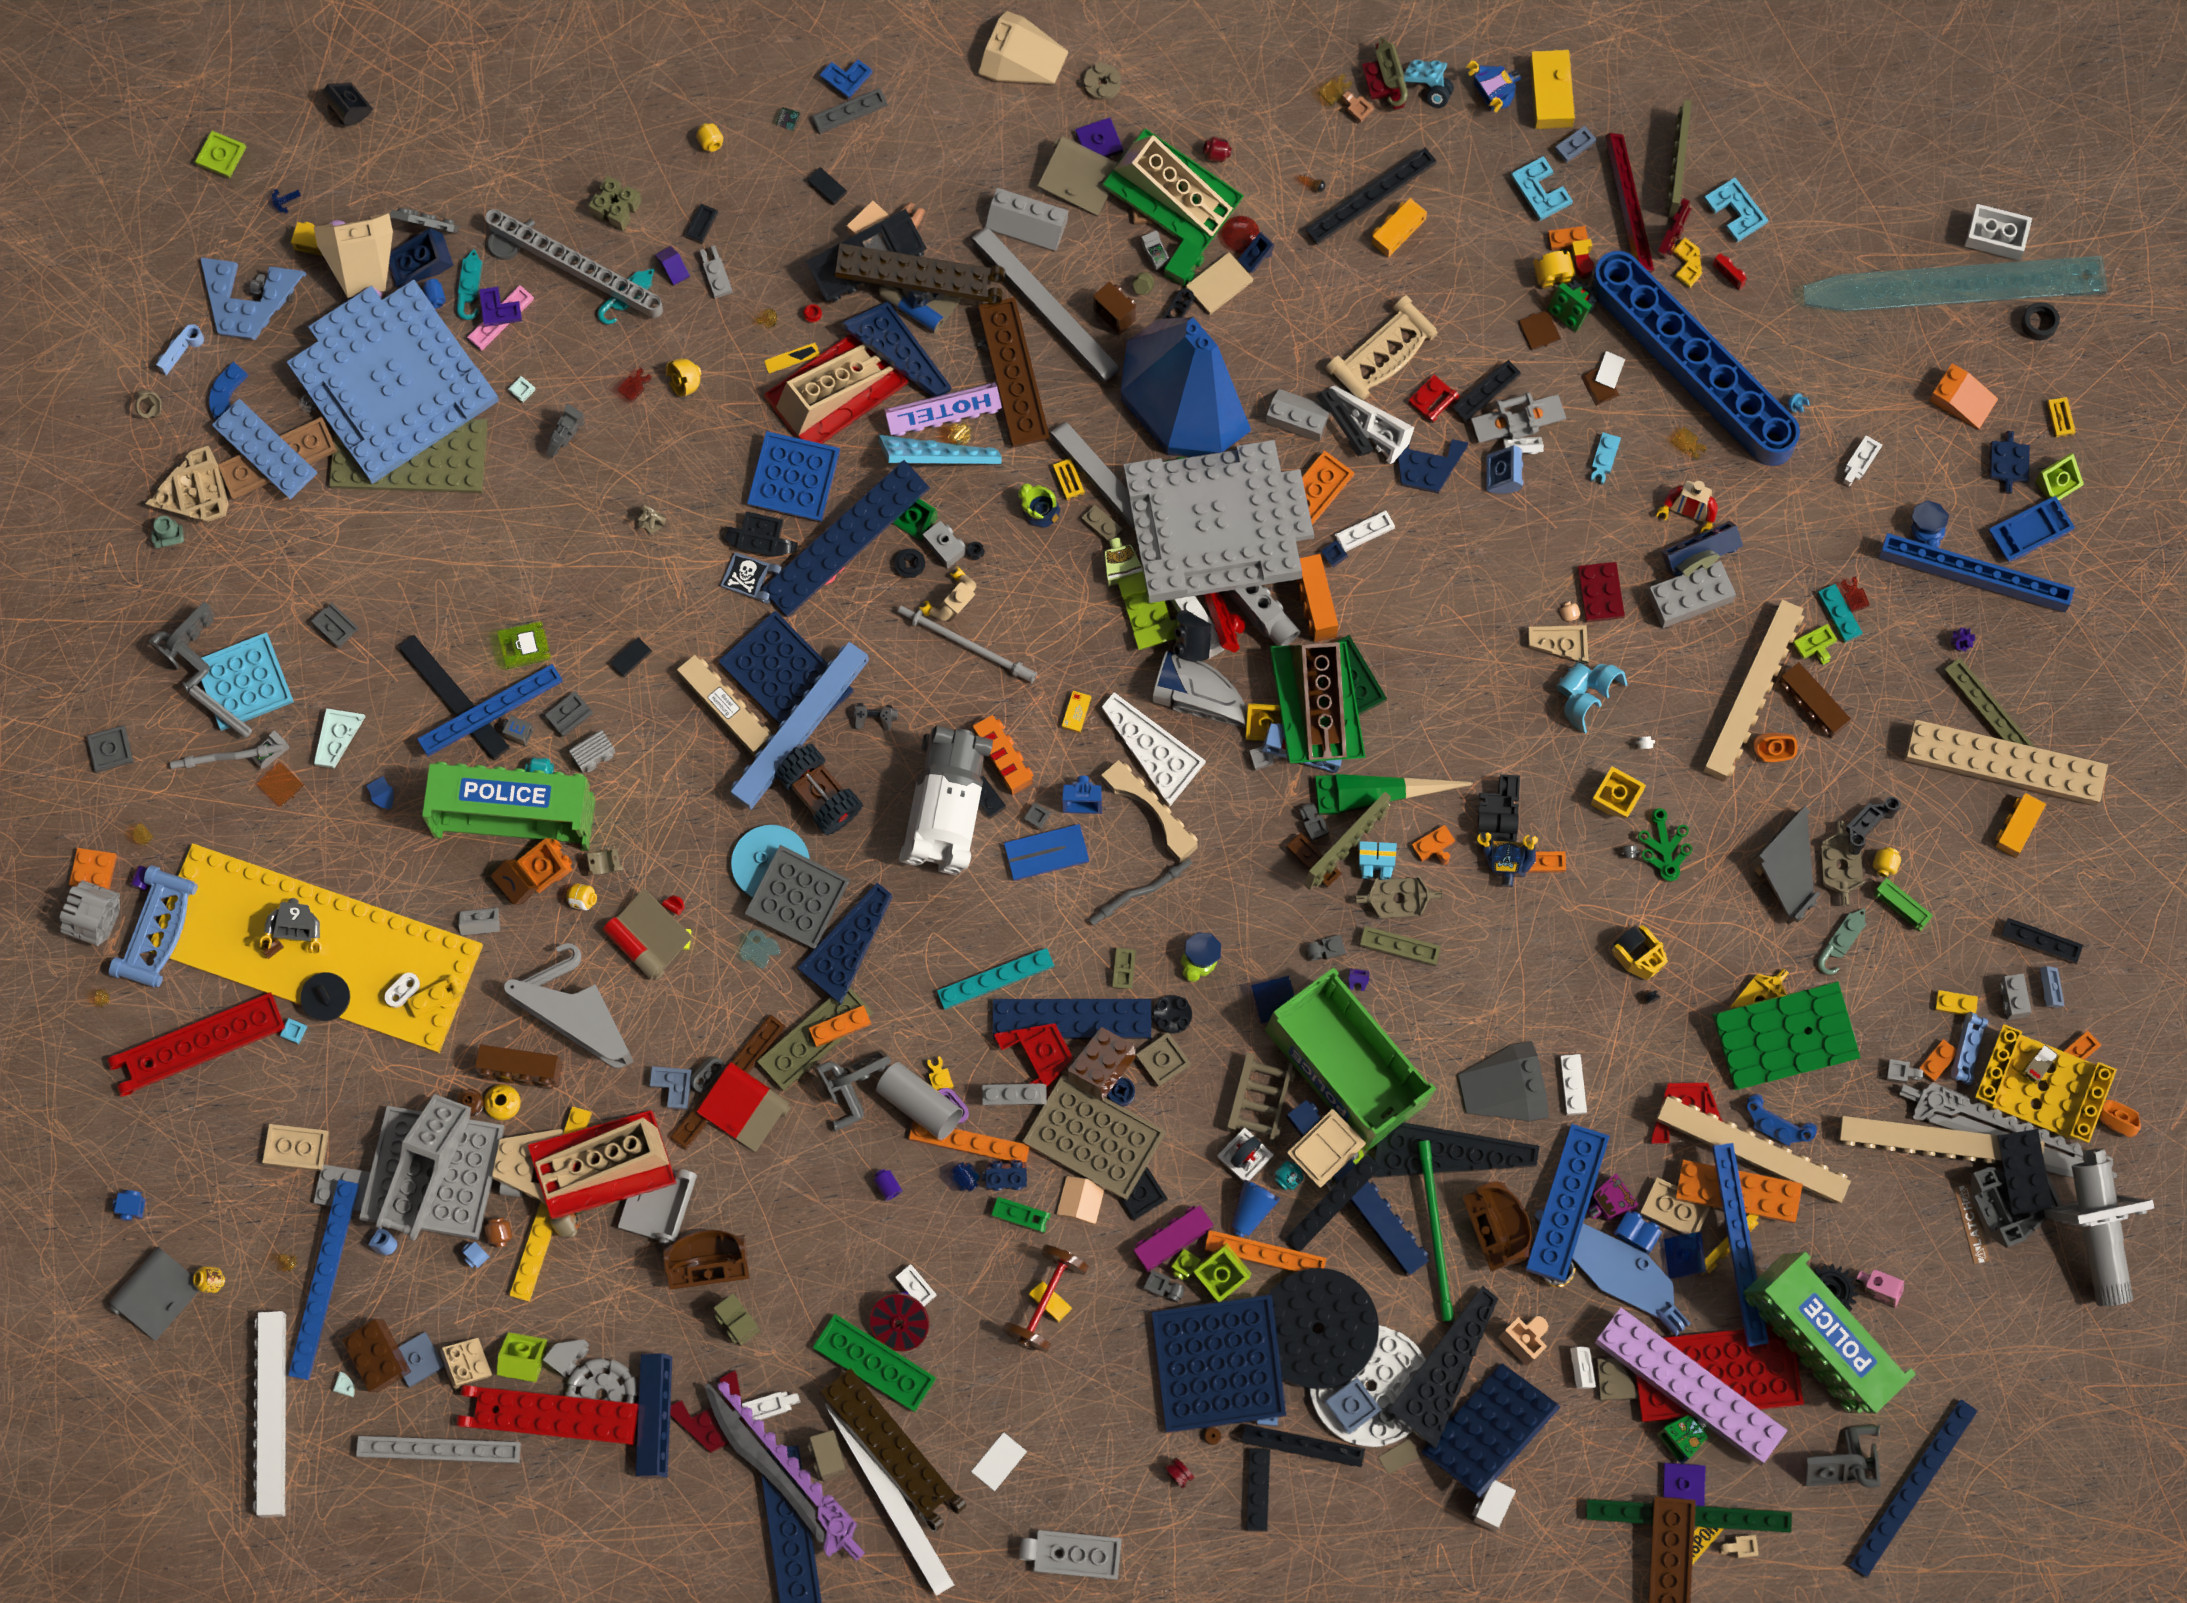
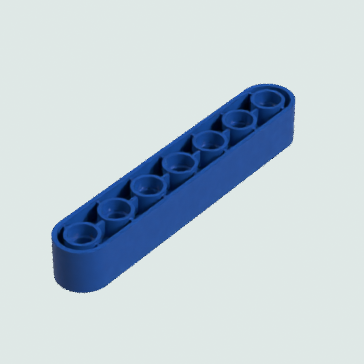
(1695, 376)

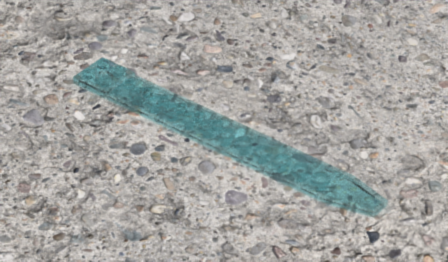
(1959, 284)

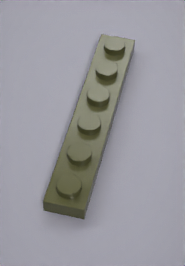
(1985, 703)

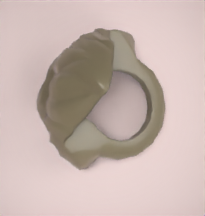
(150, 399)

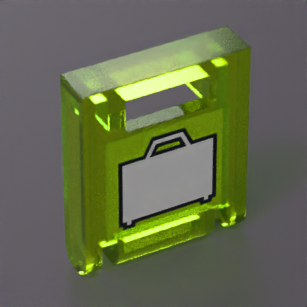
(527, 645)

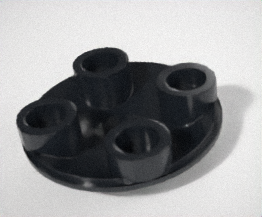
(1172, 1014)

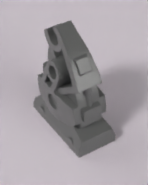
(565, 430)

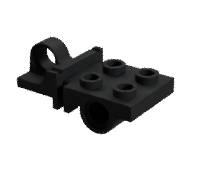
(1498, 812)

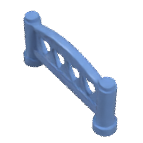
(162, 886)

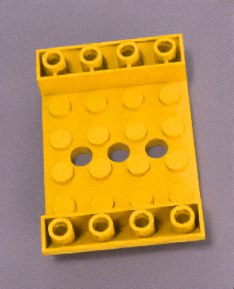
(2073, 1093)

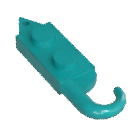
(640, 278)
(469, 284)

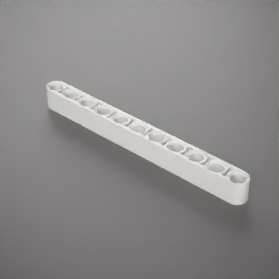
(899, 1513)

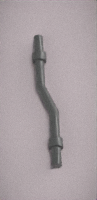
(1107, 910)

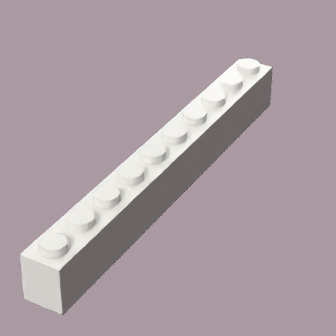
(270, 1414)

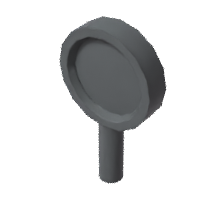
(503, 248)

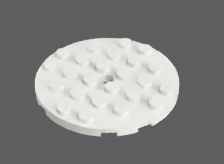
(1391, 1369)

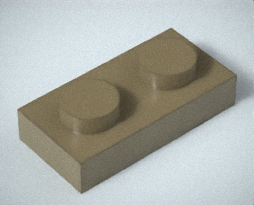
(1102, 524)

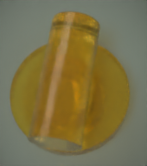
(769, 318)
(141, 834)

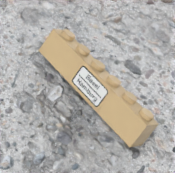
(724, 705)

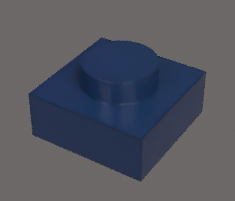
(1334, 553)

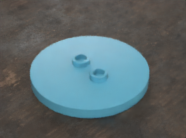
(756, 852)

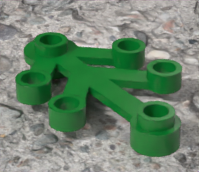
(1665, 847)

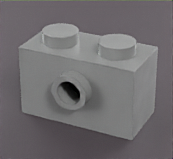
(944, 544)

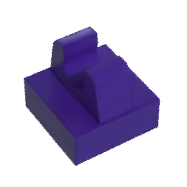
(1358, 976)

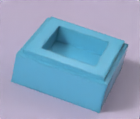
(293, 1031)

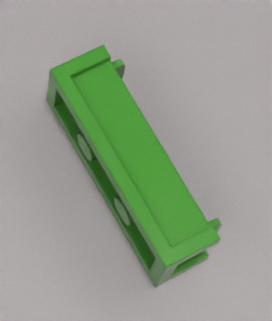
(1903, 904)

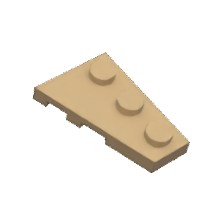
(1561, 641)

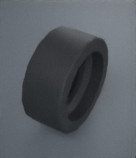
(2046, 309)

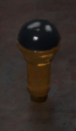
(1318, 185)

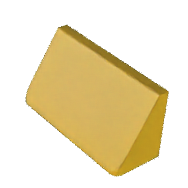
(1056, 1307)

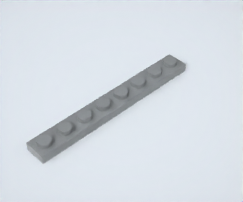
(438, 1449)

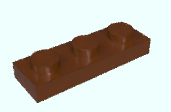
(1309, 856)

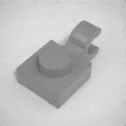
(1262, 759)
(1900, 1071)

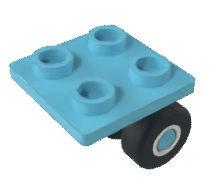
(1431, 74)

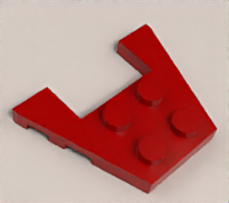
(1043, 1046)
(1690, 1093)

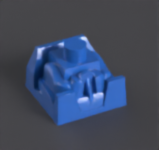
(1082, 797)

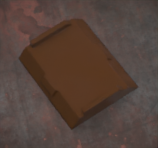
(1599, 392)

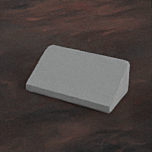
(479, 921)

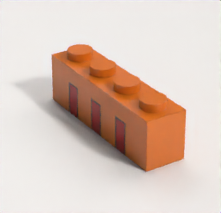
(1003, 756)

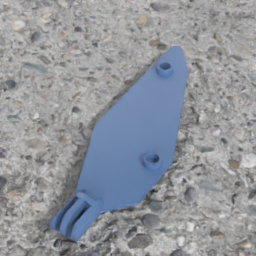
(1627, 1275)

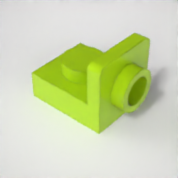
(1185, 1265)

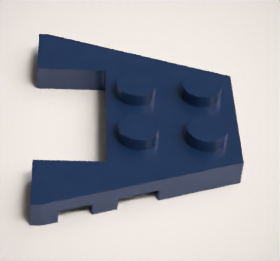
(1427, 470)

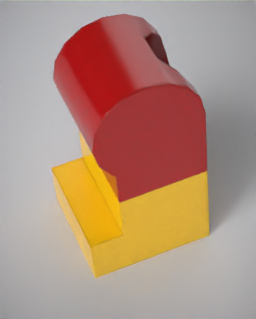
(1582, 261)

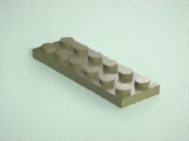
(1678, 158)
(1350, 838)
(798, 1051)

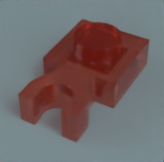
(634, 386)
(1855, 598)

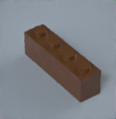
(1814, 700)

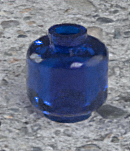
(964, 1177)

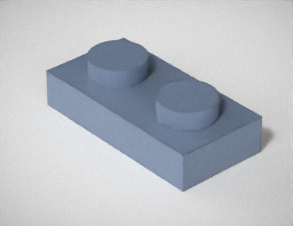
(1575, 144)
(2052, 987)

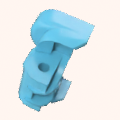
(1578, 681)

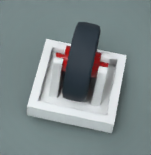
(1245, 1155)

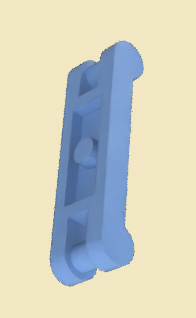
(1968, 1048)

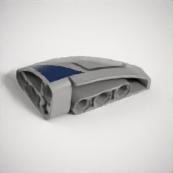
(1198, 691)

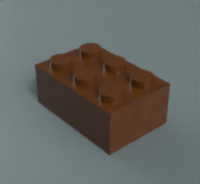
(1101, 1063)
(376, 1355)

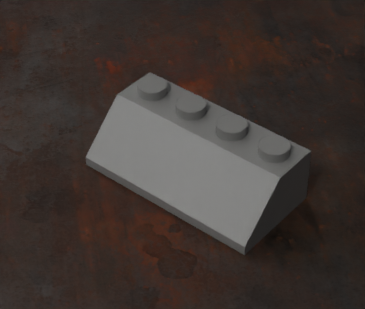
(1027, 219)

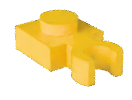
(940, 1078)

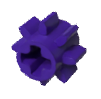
(1963, 639)

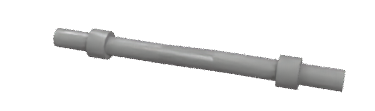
(191, 761)

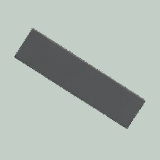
(849, 111)

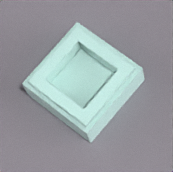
(521, 389)

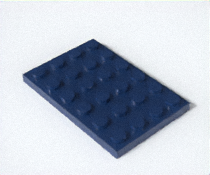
(776, 667)
(1491, 1429)

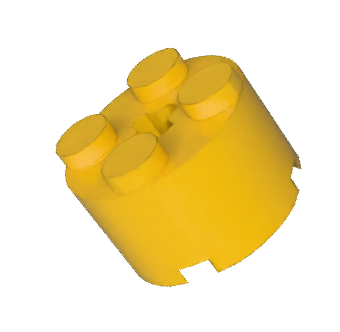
(1554, 268)

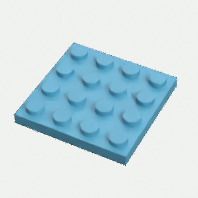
(247, 679)

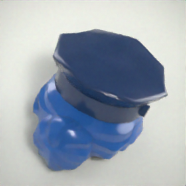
(1929, 523)

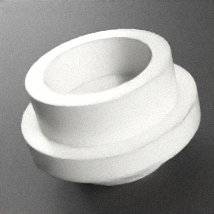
(1645, 743)

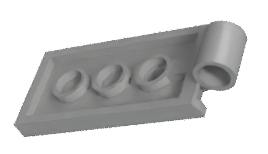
(1081, 1555)

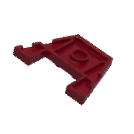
(1675, 230)
(705, 1425)

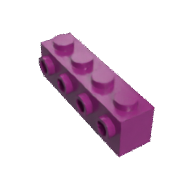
(1173, 1238)

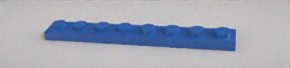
(490, 710)

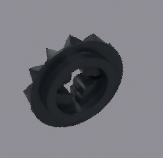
(909, 555)

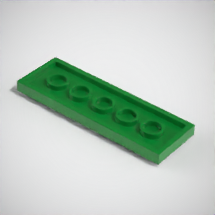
(875, 1363)

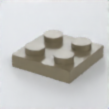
(1163, 1059)

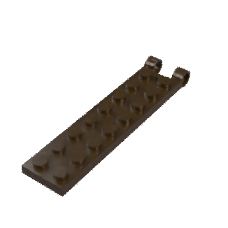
(919, 273)
(890, 1448)

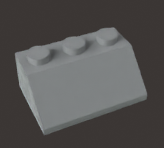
(1298, 415)

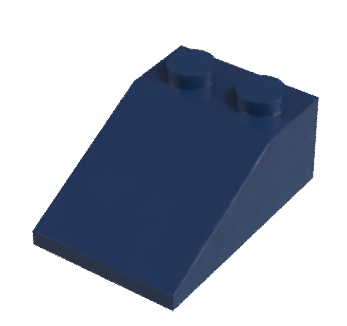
(420, 258)

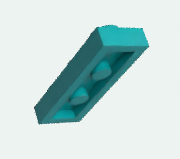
(1840, 613)

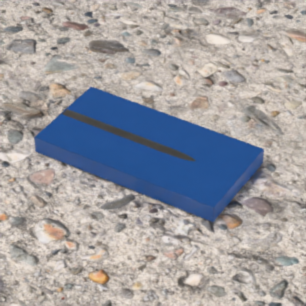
(1046, 852)

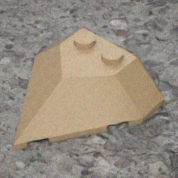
(194, 488)

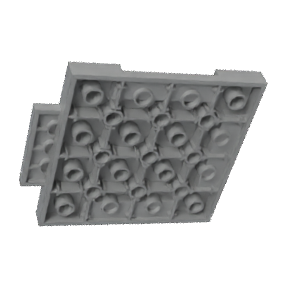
(1217, 521)

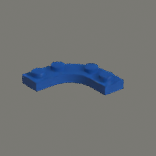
(223, 389)

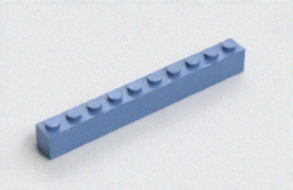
(800, 724)

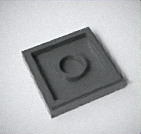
(110, 749)

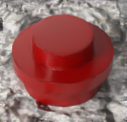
(812, 313)

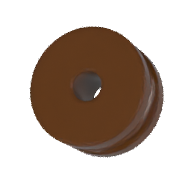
(1213, 1431)

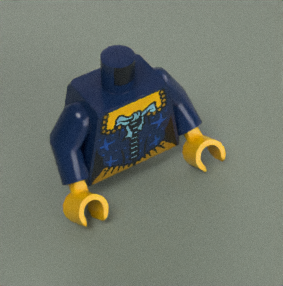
(1509, 858)

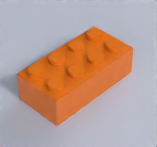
(1317, 599)

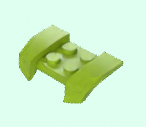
(1149, 620)

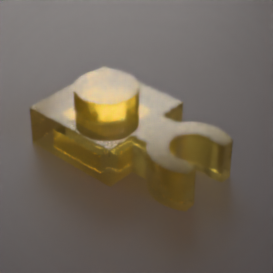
(1333, 91)
(1686, 441)

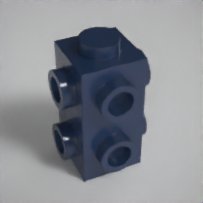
(1005, 1175)

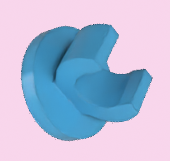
(1796, 401)

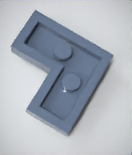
(676, 1081)

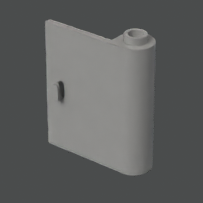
(659, 1211)

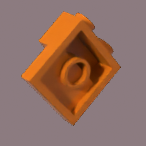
(546, 863)

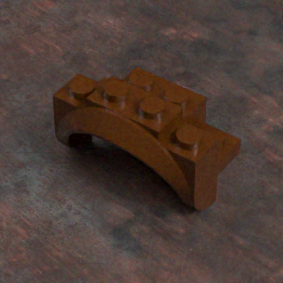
(1499, 1226)
(706, 1259)

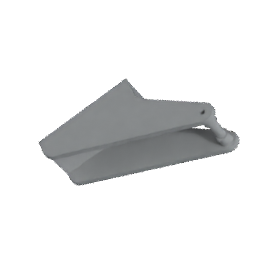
(432, 1136)

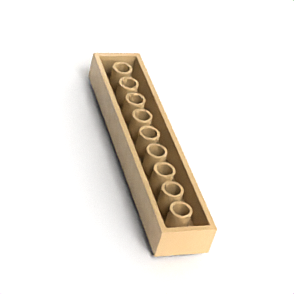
(2006, 762)

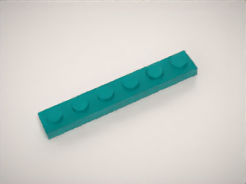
(995, 978)

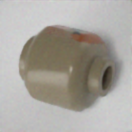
(566, 1226)

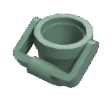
(167, 532)

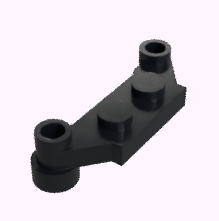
(1868, 820)

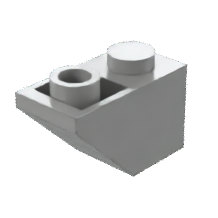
(565, 1355)

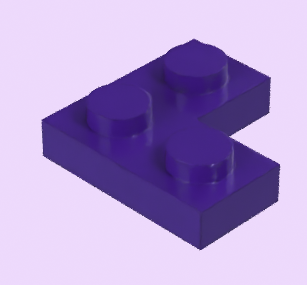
(496, 313)

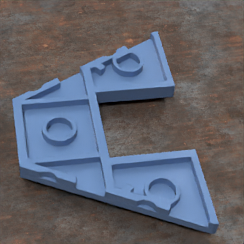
(245, 317)

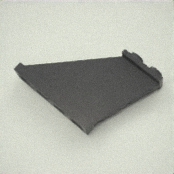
(1789, 867)

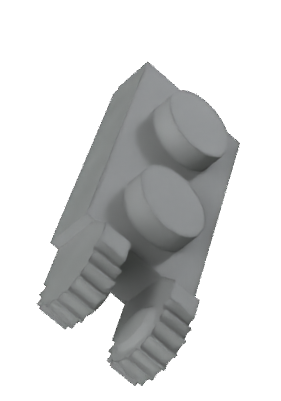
(716, 274)

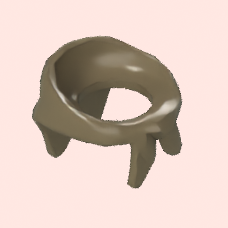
(650, 519)

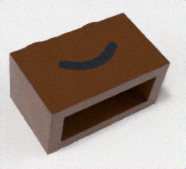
(514, 882)

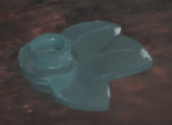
(760, 951)

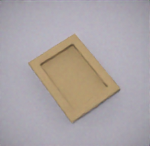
(1326, 1148)

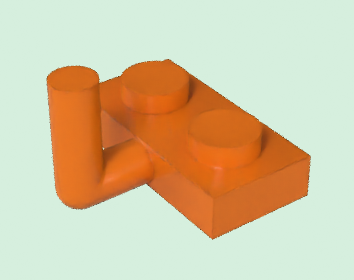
(1434, 844)

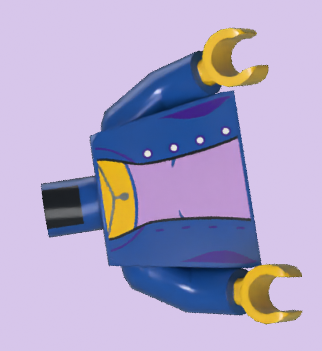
(1494, 84)

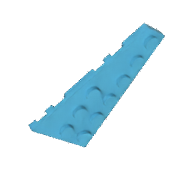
(921, 451)

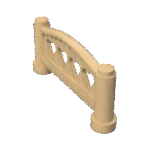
(1407, 318)

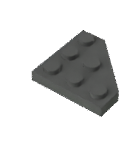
(424, 219)

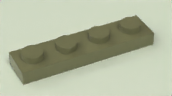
(1400, 946)

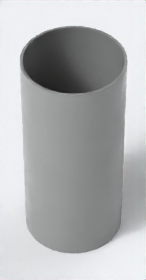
(919, 1100)

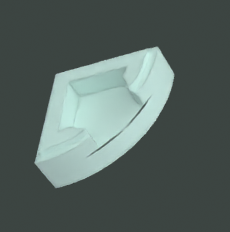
(344, 1385)

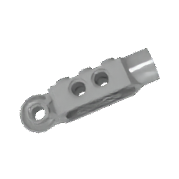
(1265, 614)

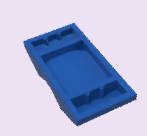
(2031, 529)

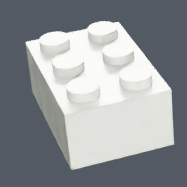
(1998, 232)

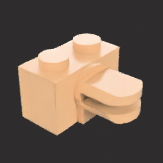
(1525, 1338)

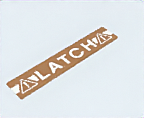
(1971, 1224)

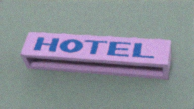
(942, 409)

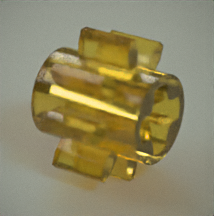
(959, 433)

